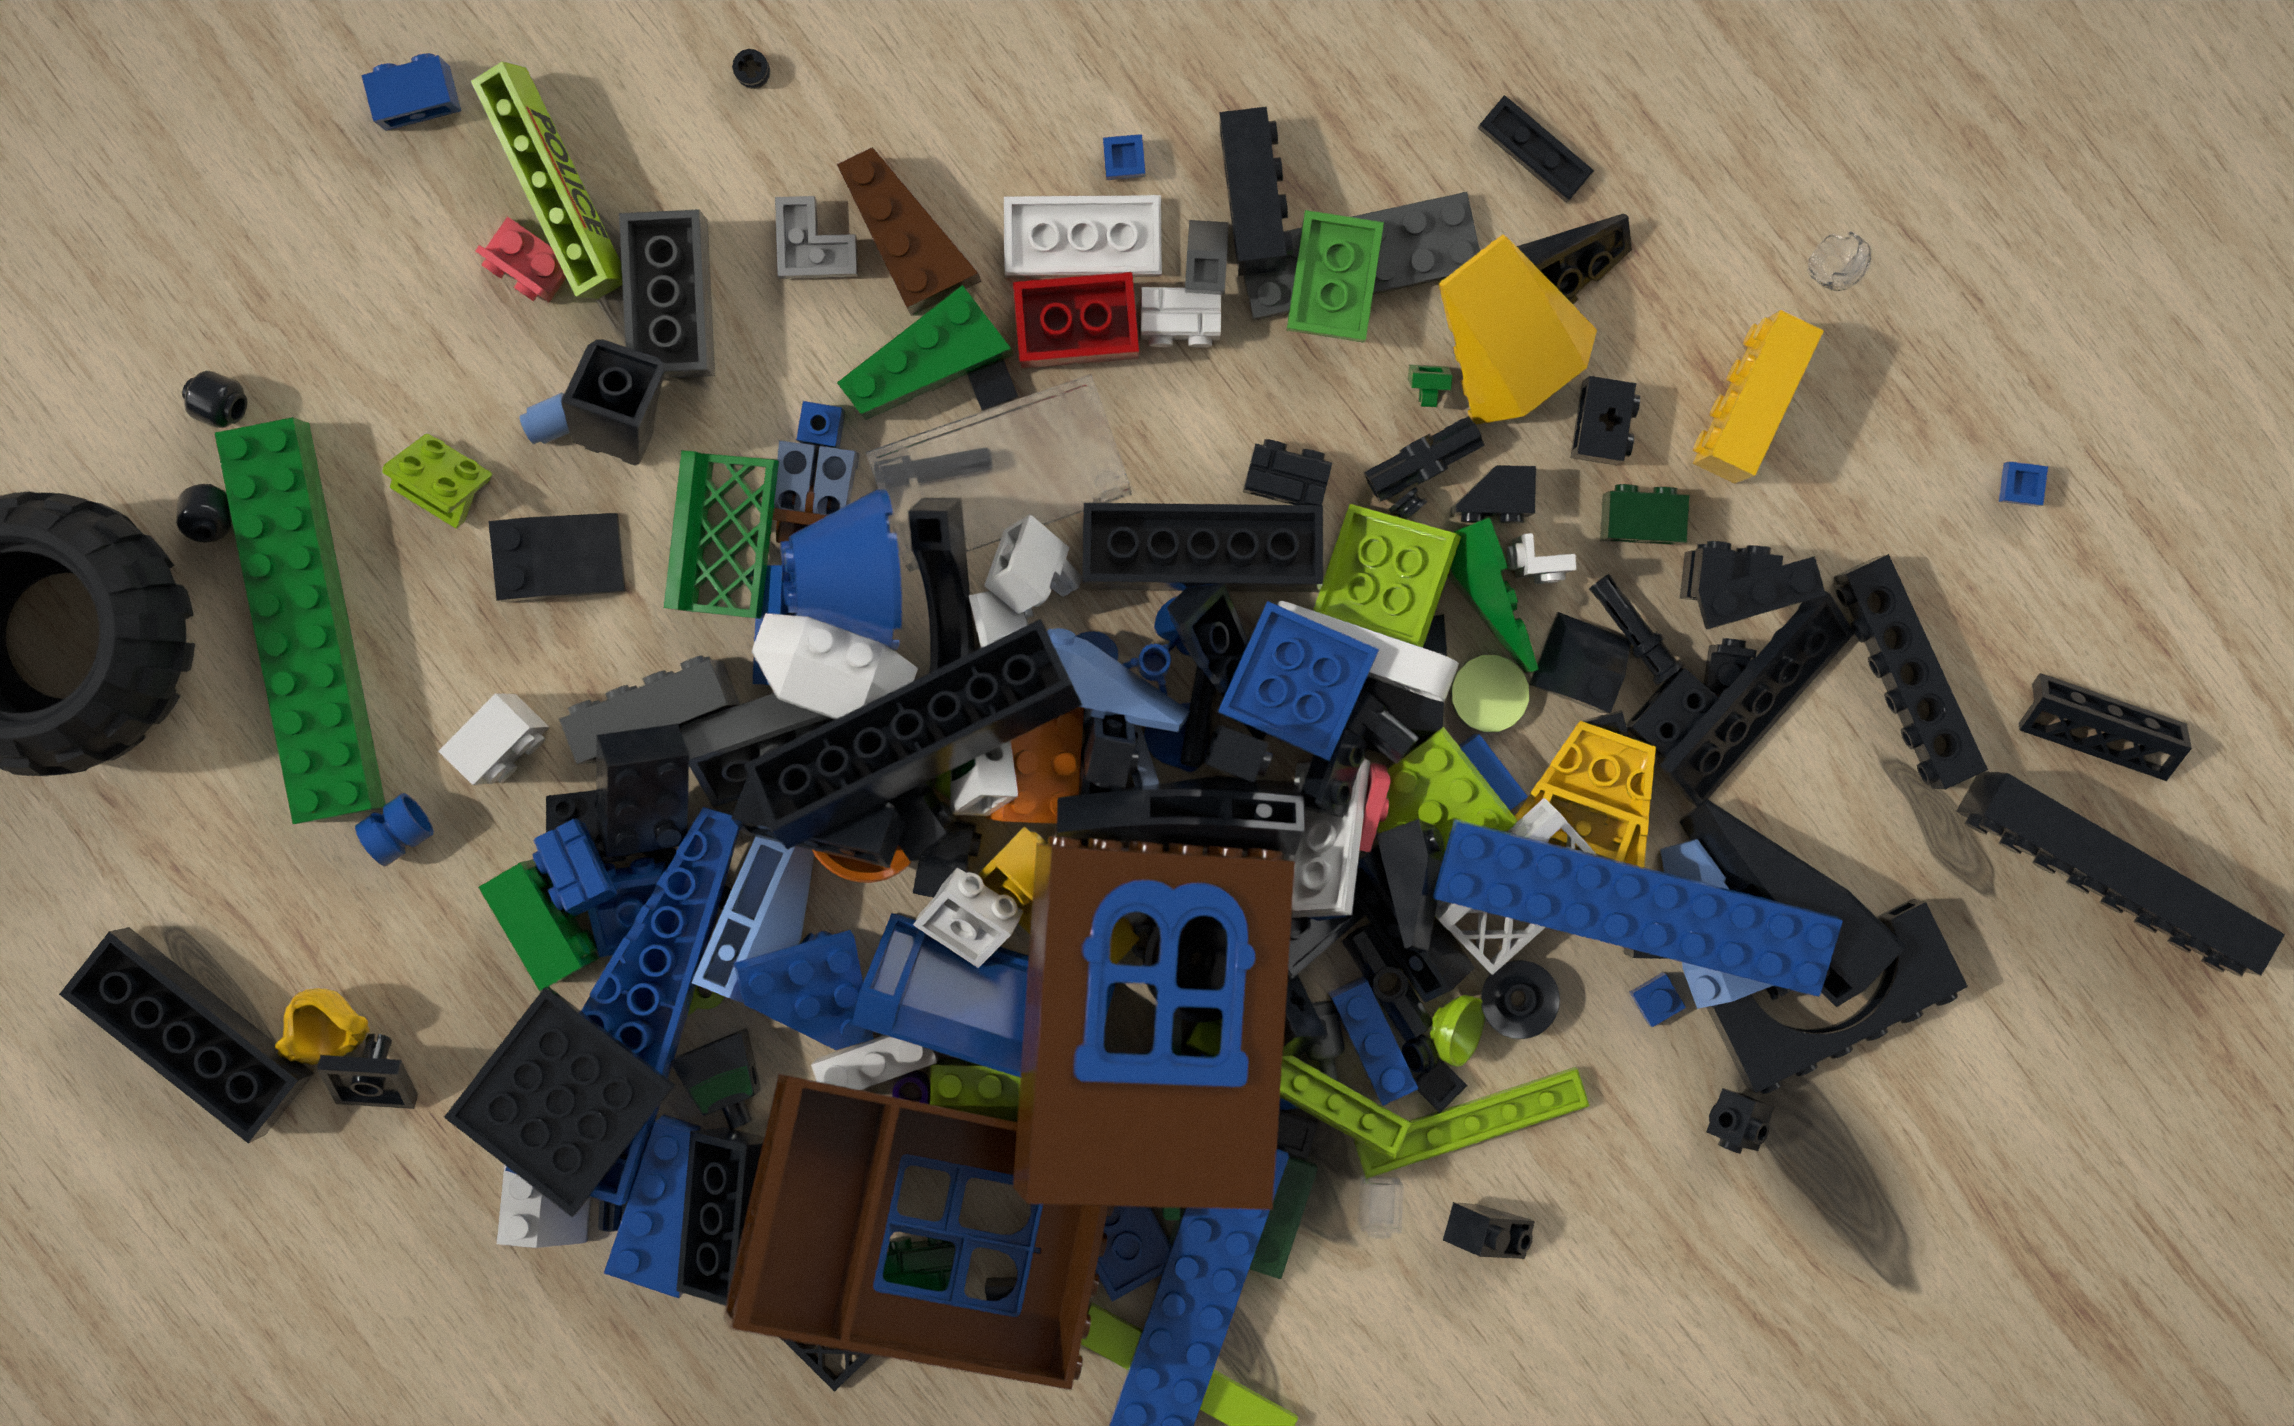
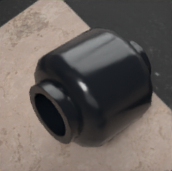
(214, 399)
(203, 513)

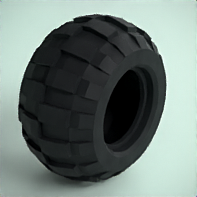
(139, 634)

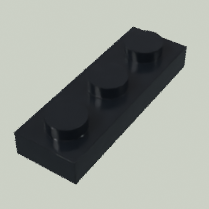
(1760, 593)

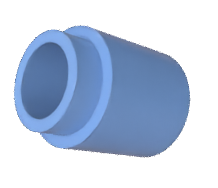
(545, 420)

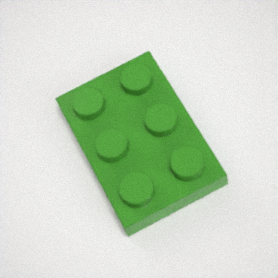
(1335, 276)

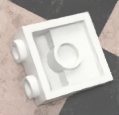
(969, 917)

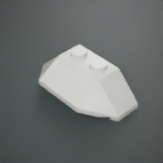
(825, 665)

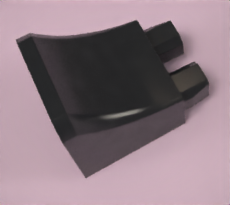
(613, 400)

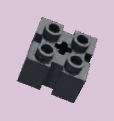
(1717, 564)

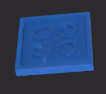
(1298, 681)

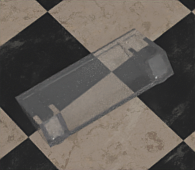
(1005, 463)

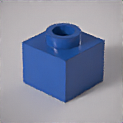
(830, 435)

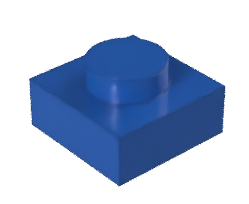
(1124, 157)
(2023, 484)
(1657, 999)

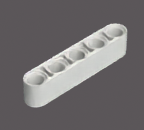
(1397, 661)

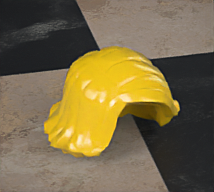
(320, 1024)

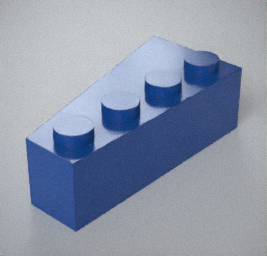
(651, 1226)

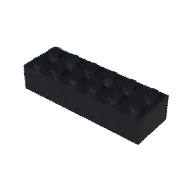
(1202, 545)
(186, 1033)

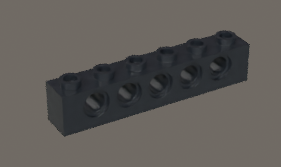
(1961, 757)

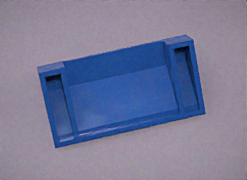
(943, 1001)

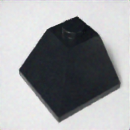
(1582, 663)

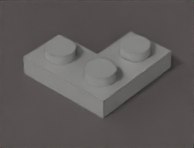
(803, 251)

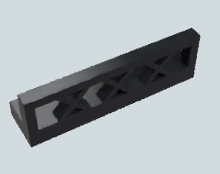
(2115, 718)

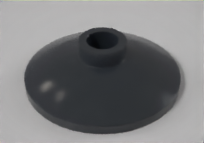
(1539, 1003)

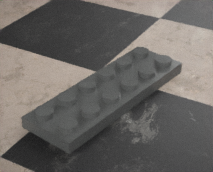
(1417, 247)

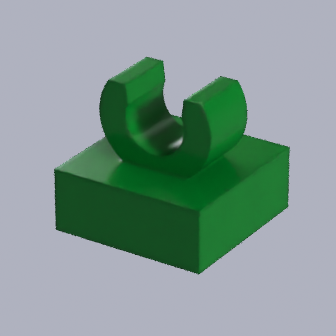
(1428, 381)

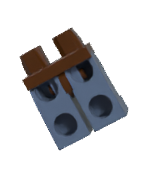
(798, 498)

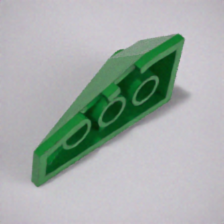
(1478, 578)

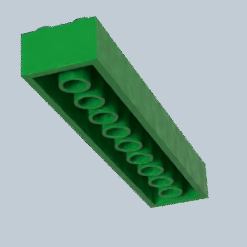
(300, 620)

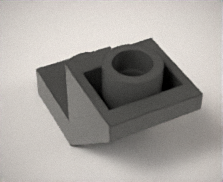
(1206, 257)

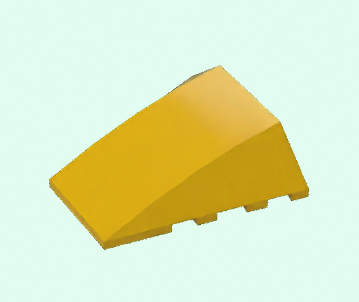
(1512, 333)
(1602, 791)

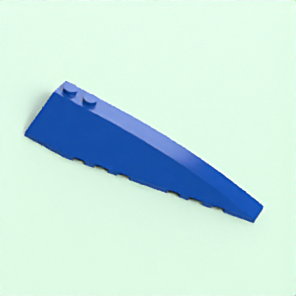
(650, 977)

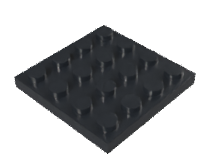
(559, 1101)

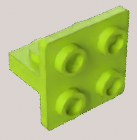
(437, 478)

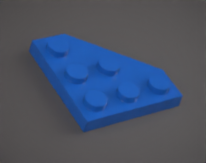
(808, 988)

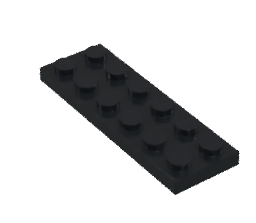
(1757, 698)

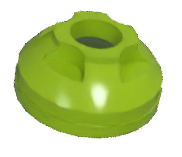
(1458, 1029)

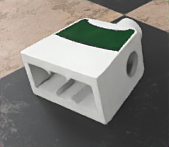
(984, 783)

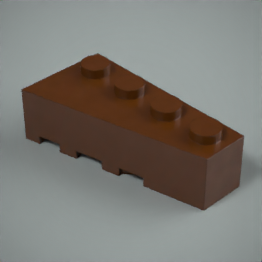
(911, 243)

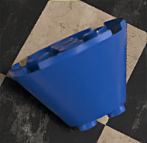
(848, 570)

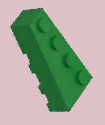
(926, 356)

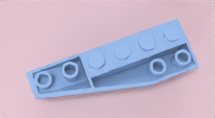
(760, 913)

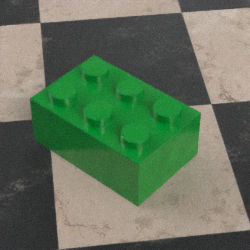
(542, 936)

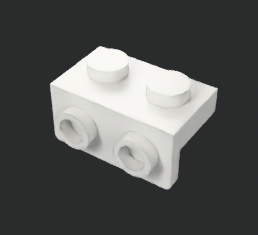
(1543, 569)

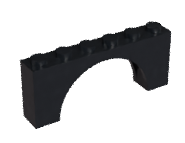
(1913, 981)

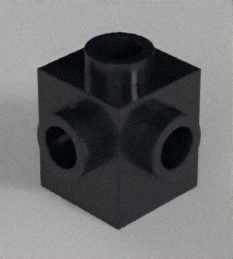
(1739, 1121)

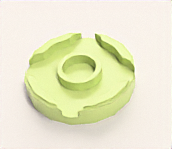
(1489, 693)

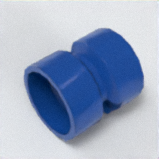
(399, 825)

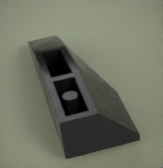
(1192, 813)
(1771, 872)

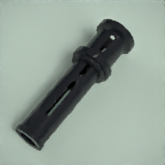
(1646, 643)

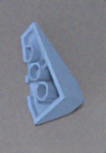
(1112, 688)
(1706, 985)

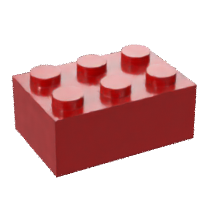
(1076, 320)

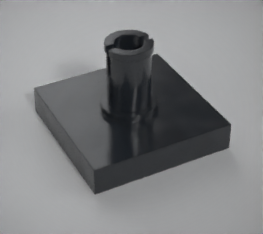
(369, 1078)

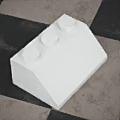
(534, 1220)

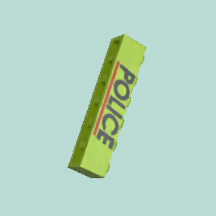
(549, 180)

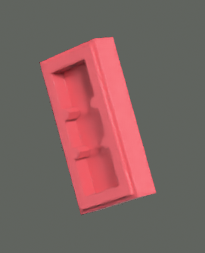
(1376, 804)

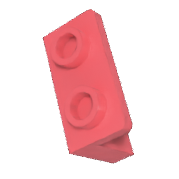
(525, 259)

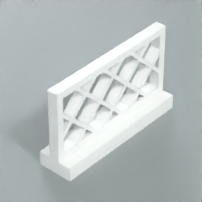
(1537, 824)

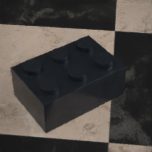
(642, 789)

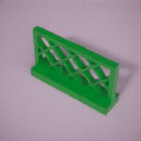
(690, 535)

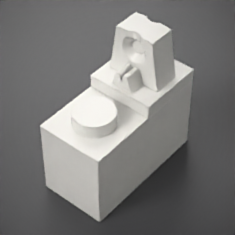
(1029, 565)

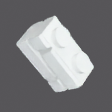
(1178, 315)

